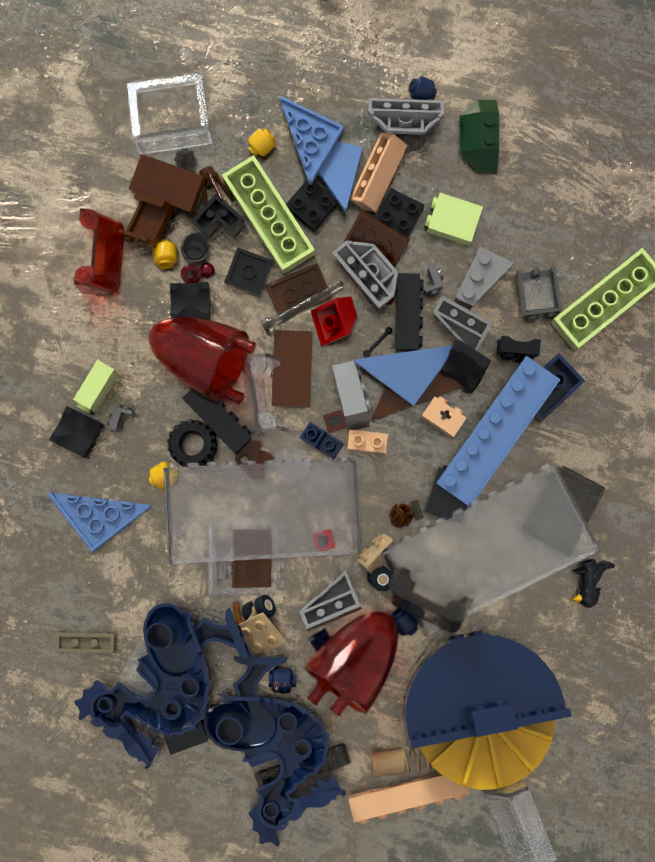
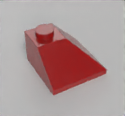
(334, 319)

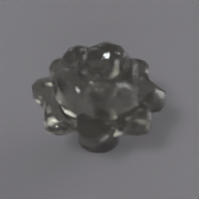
(185, 159)

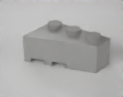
(462, 322)
(352, 395)

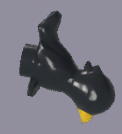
(590, 575)

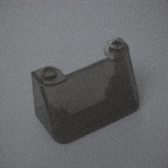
(447, 618)

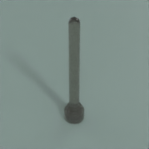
(270, 323)

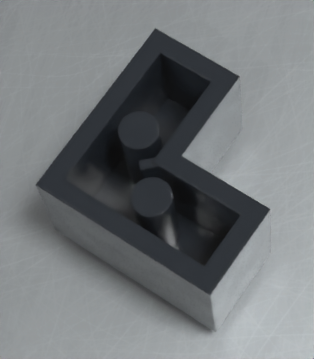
(217, 214)

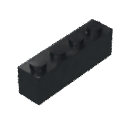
(407, 312)
(219, 420)

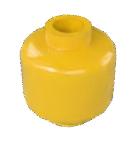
(261, 142)
(165, 254)
(157, 475)

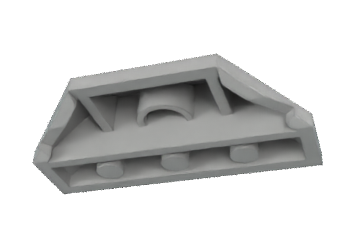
(405, 115)
(369, 270)

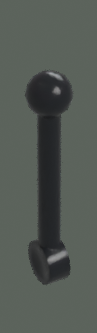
(366, 353)

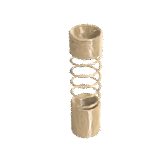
(392, 762)

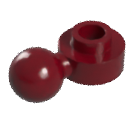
(206, 270)

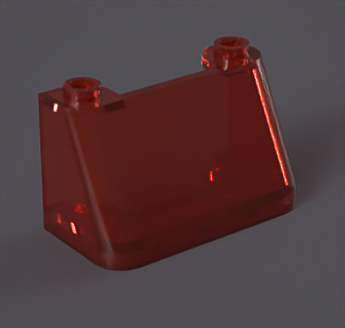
(107, 255)

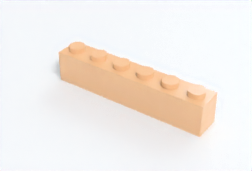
(403, 796)

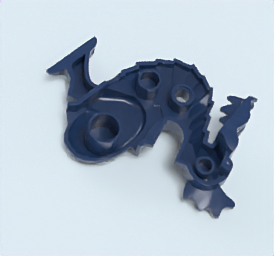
(173, 670)
(272, 731)

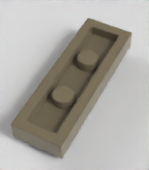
(85, 642)

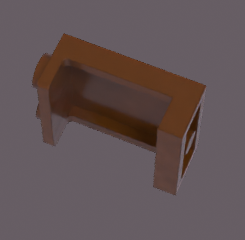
(148, 221)

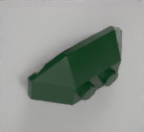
(480, 136)

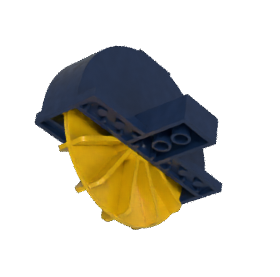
(483, 710)

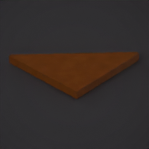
(392, 403)

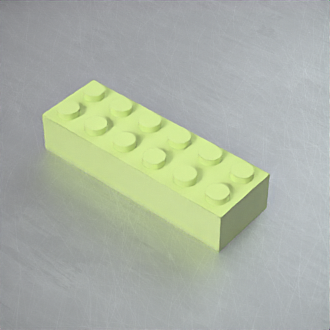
(268, 214)
(606, 300)

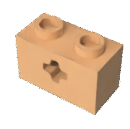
(447, 426)
(367, 442)

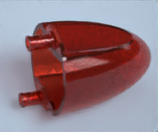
(202, 354)
(355, 662)

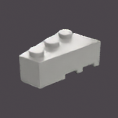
(481, 277)
(331, 604)

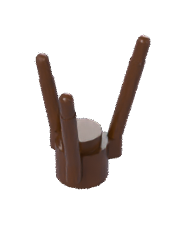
(211, 179)

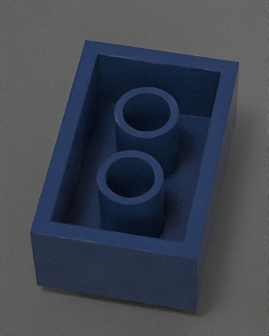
(568, 383)

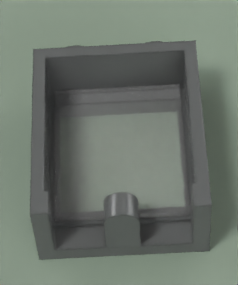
(538, 293)

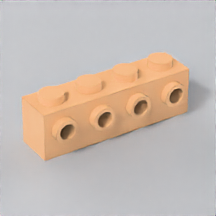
(378, 172)

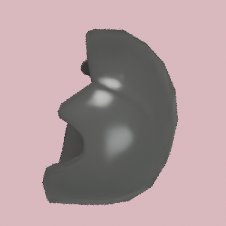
(195, 248)

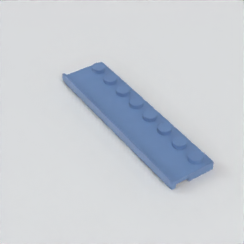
(498, 431)

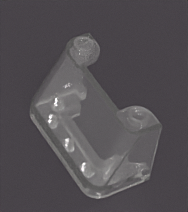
(254, 372)

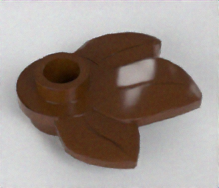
(253, 453)

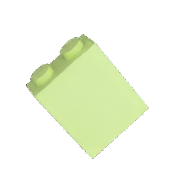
(453, 219)
(96, 387)

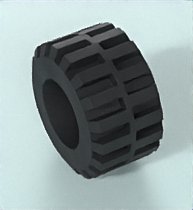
(185, 428)

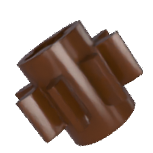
(401, 515)

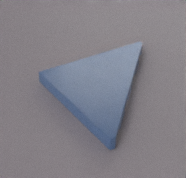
(312, 136)
(340, 171)
(407, 372)
(97, 518)

